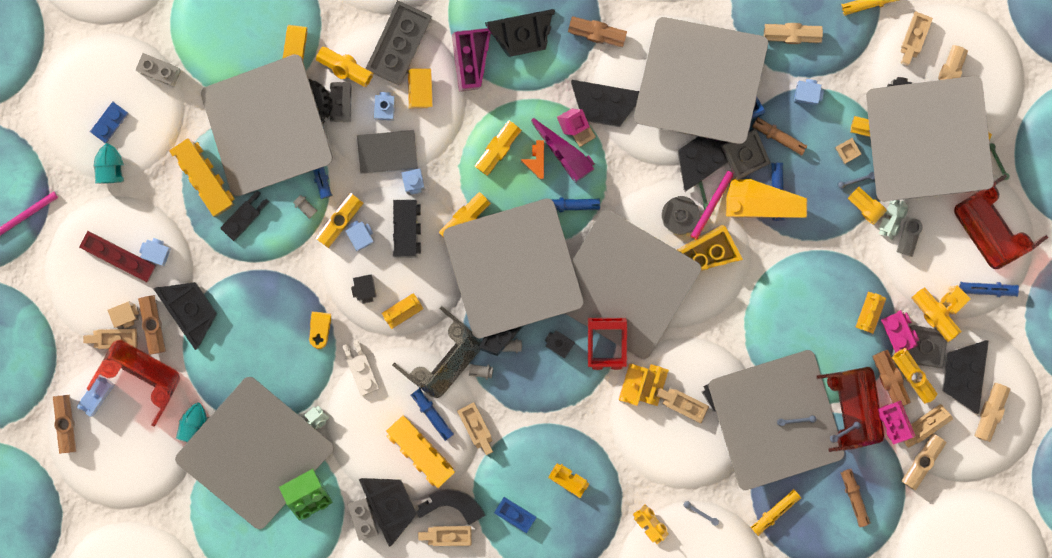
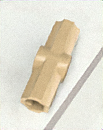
(793, 33)
(954, 63)
(992, 412)
(916, 472)

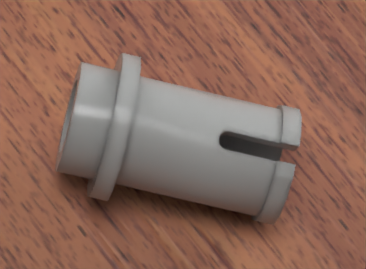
(305, 206)
(514, 346)
(481, 371)

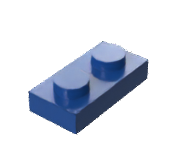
(109, 122)
(515, 514)

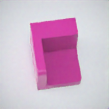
(573, 121)

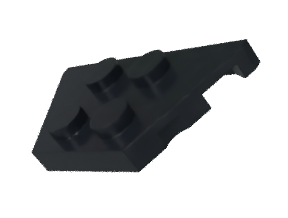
(523, 32)
(604, 103)
(700, 160)
(189, 310)
(965, 374)
(390, 505)

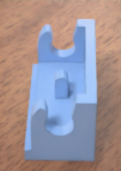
(95, 397)

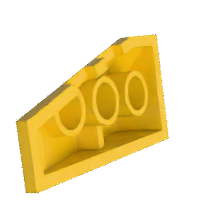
(757, 200)

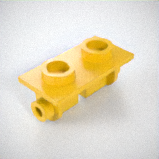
(402, 311)
(870, 312)
(655, 379)
(563, 477)
(657, 531)

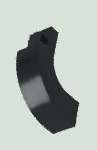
(460, 500)

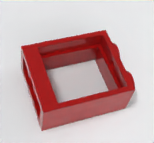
(607, 323)

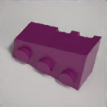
(470, 56)

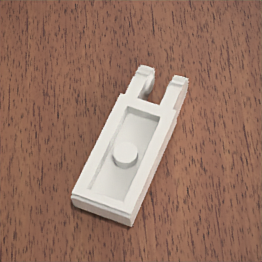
(361, 370)

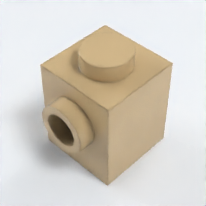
(124, 315)

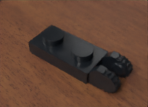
(243, 217)

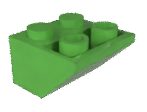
(305, 495)

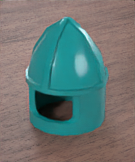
(108, 165)
(191, 422)

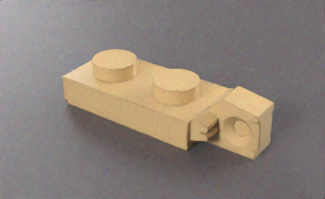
(915, 37)
(105, 337)
(683, 404)
(929, 424)
(476, 427)
(447, 536)

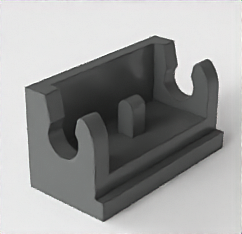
(341, 101)

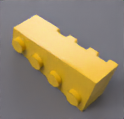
(202, 177)
(712, 249)
(421, 451)

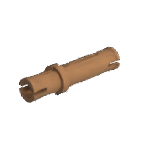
(779, 136)
(855, 497)

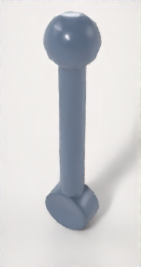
(841, 185)
(781, 422)
(834, 438)
(714, 521)

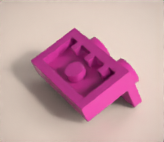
(899, 331)
(896, 422)

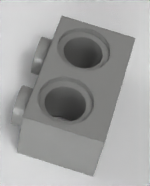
(158, 69)
(362, 519)

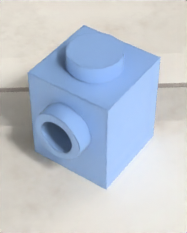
(808, 92)
(384, 106)
(413, 181)
(359, 235)
(155, 251)

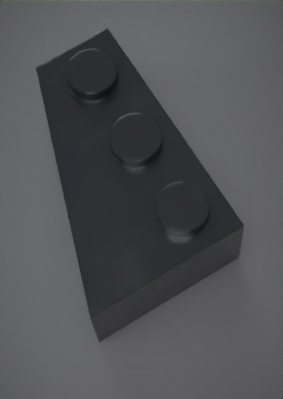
(406, 229)

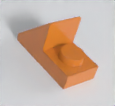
(536, 165)

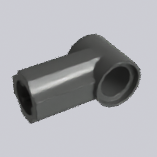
(908, 239)

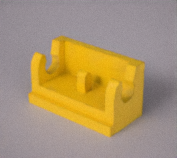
(419, 88)
(956, 298)
(633, 384)

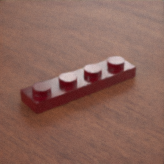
(117, 256)

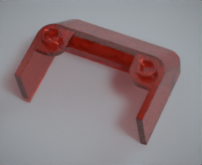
(989, 229)
(143, 366)
(858, 404)

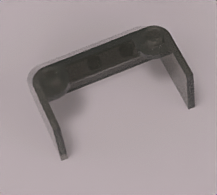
(451, 366)

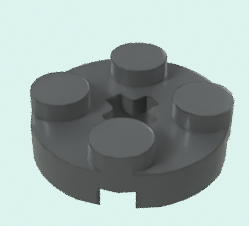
(686, 224)

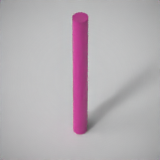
(712, 204)
(27, 213)

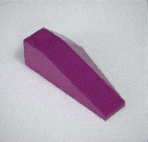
(570, 157)

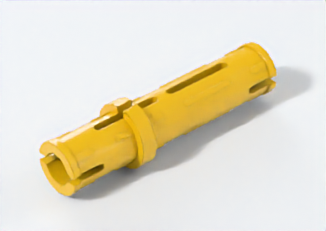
(860, 5)
(772, 515)

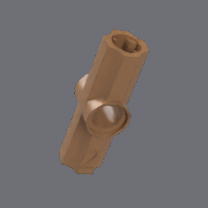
(597, 31)
(153, 337)
(891, 377)
(65, 437)

